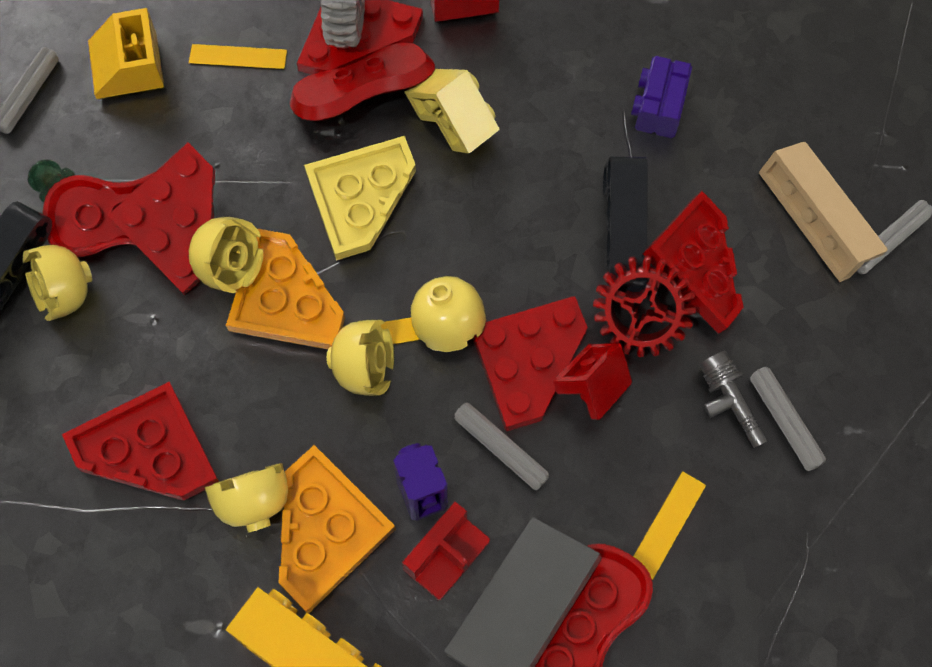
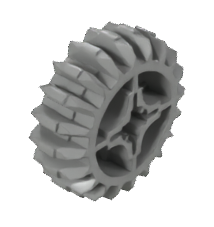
(342, 22)

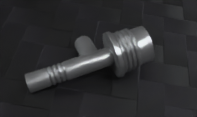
(721, 373)

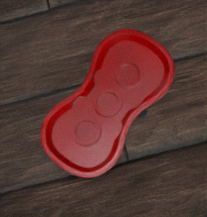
(340, 89)
(81, 211)
(606, 607)

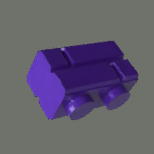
(663, 96)
(420, 481)

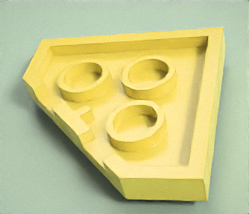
(360, 192)

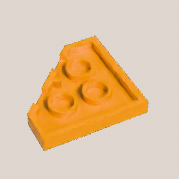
(286, 298)
(324, 529)

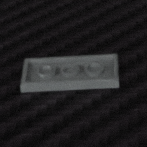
(524, 600)

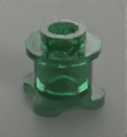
(45, 175)

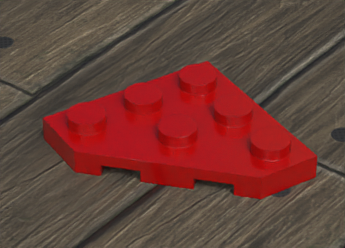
(383, 25)
(168, 212)
(700, 251)
(526, 355)
(144, 446)

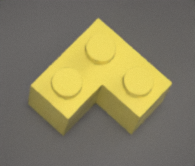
(457, 107)

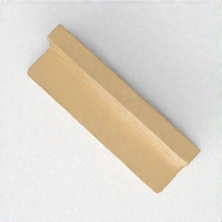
(821, 210)

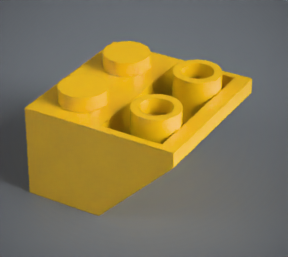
(125, 55)

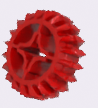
(660, 313)

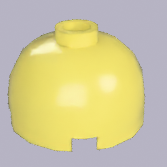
(226, 253)
(57, 280)
(447, 313)
(361, 356)
(250, 497)

